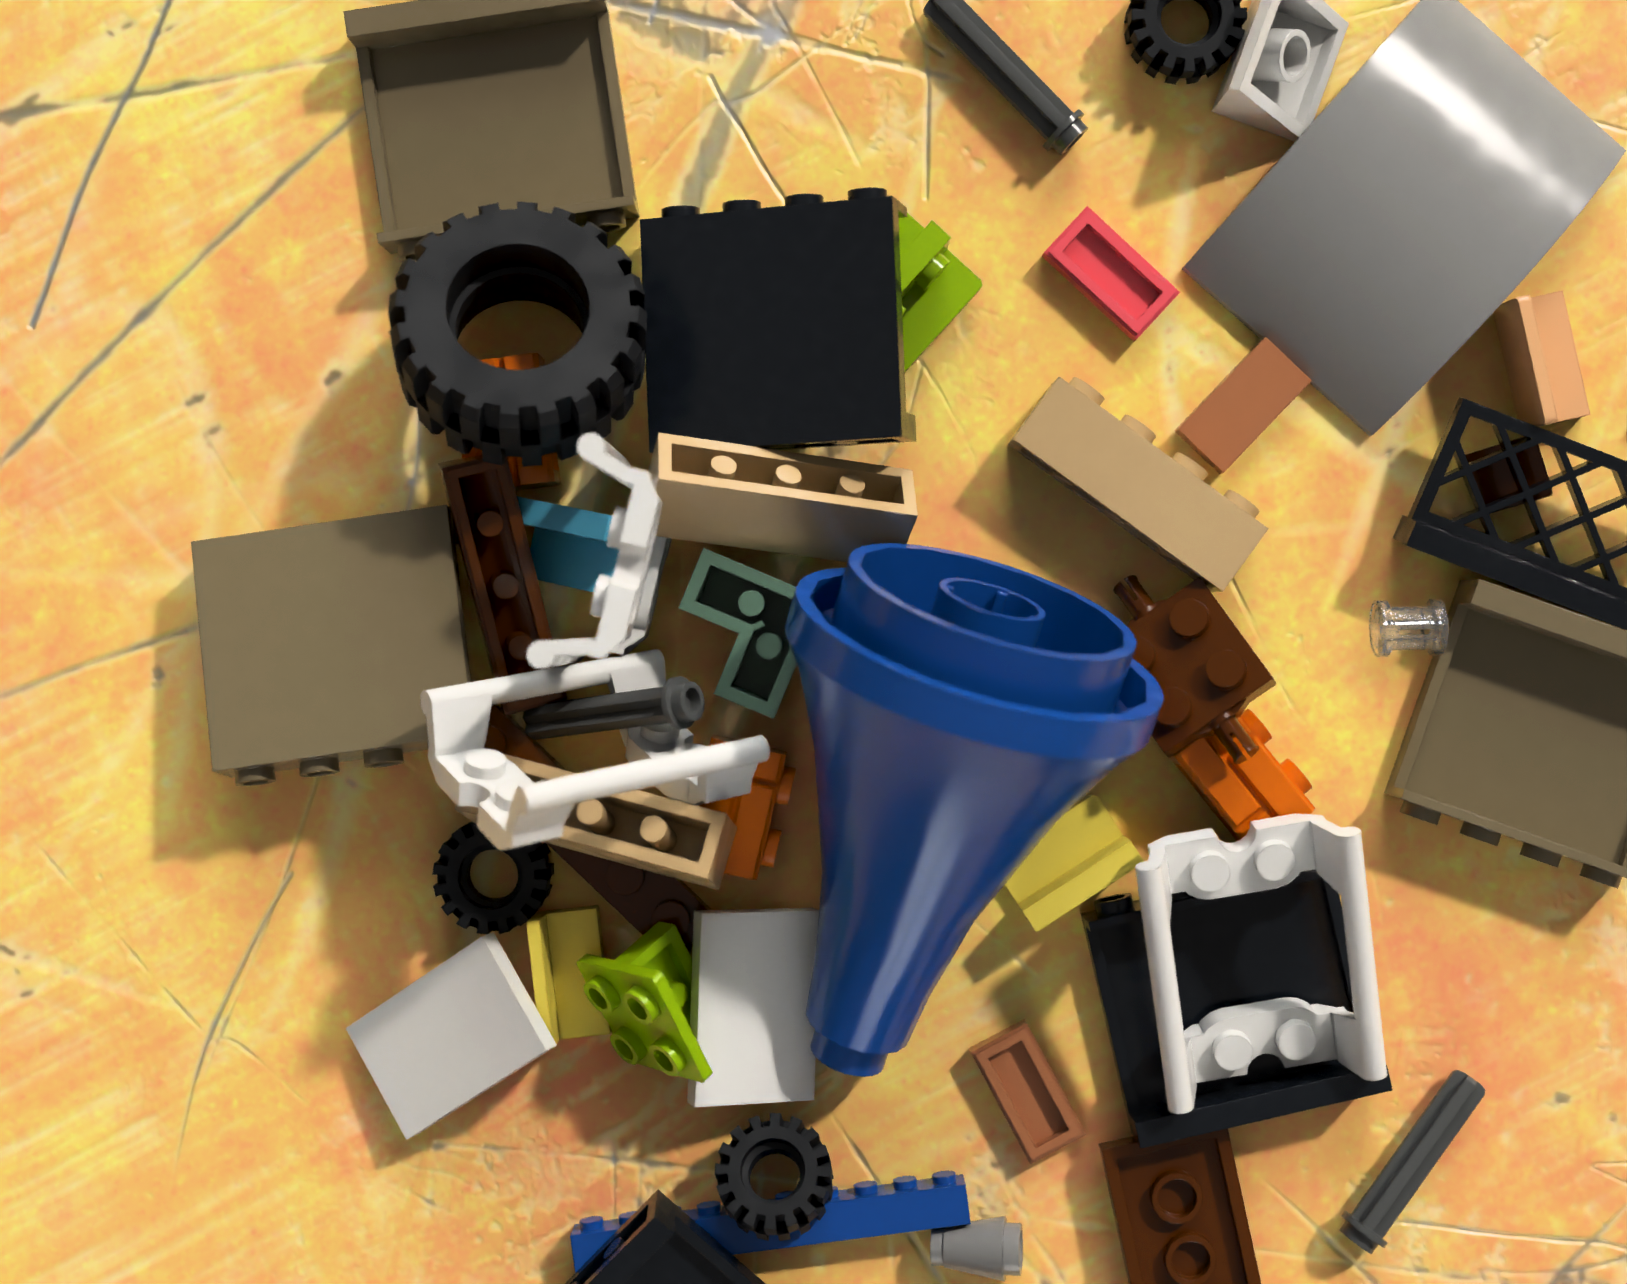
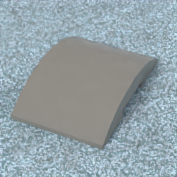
(1406, 211)

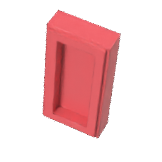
(1110, 273)

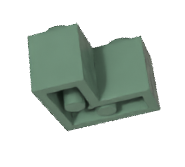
(758, 611)

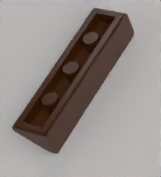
(498, 567)

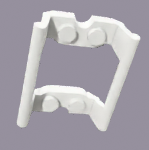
(630, 595)
(522, 812)
(1287, 1026)

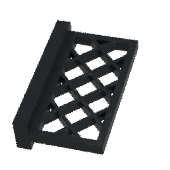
(1510, 560)

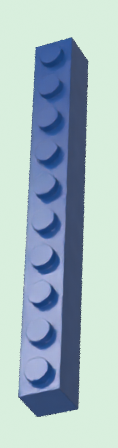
(850, 1214)

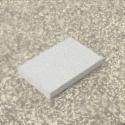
(752, 1003)
(450, 1035)

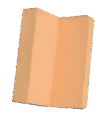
(1541, 359)

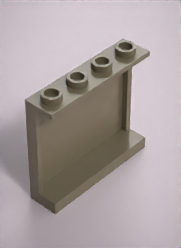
(490, 110)
(327, 641)
(1523, 731)

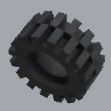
(1181, 59)
(482, 911)
(782, 1215)

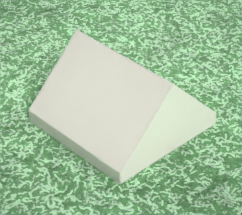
(1281, 65)

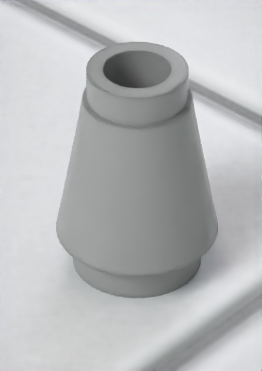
(980, 1248)

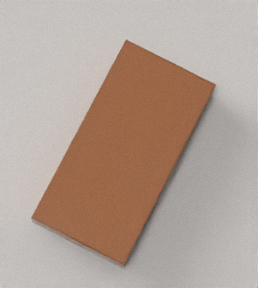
(1243, 405)
(1027, 1091)

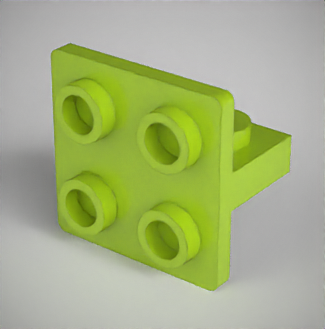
(932, 285)
(649, 1003)

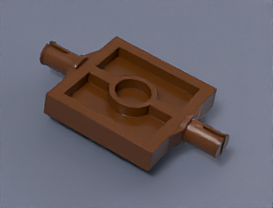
(1200, 665)

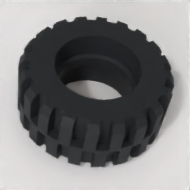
(502, 260)

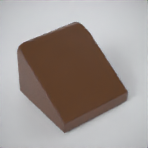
(1496, 479)

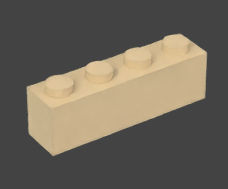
(1138, 484)
(778, 498)
(642, 831)

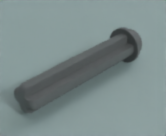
(1007, 73)
(676, 703)
(1412, 1161)

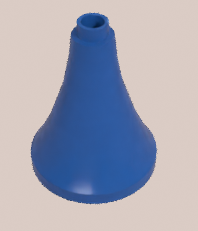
(948, 739)

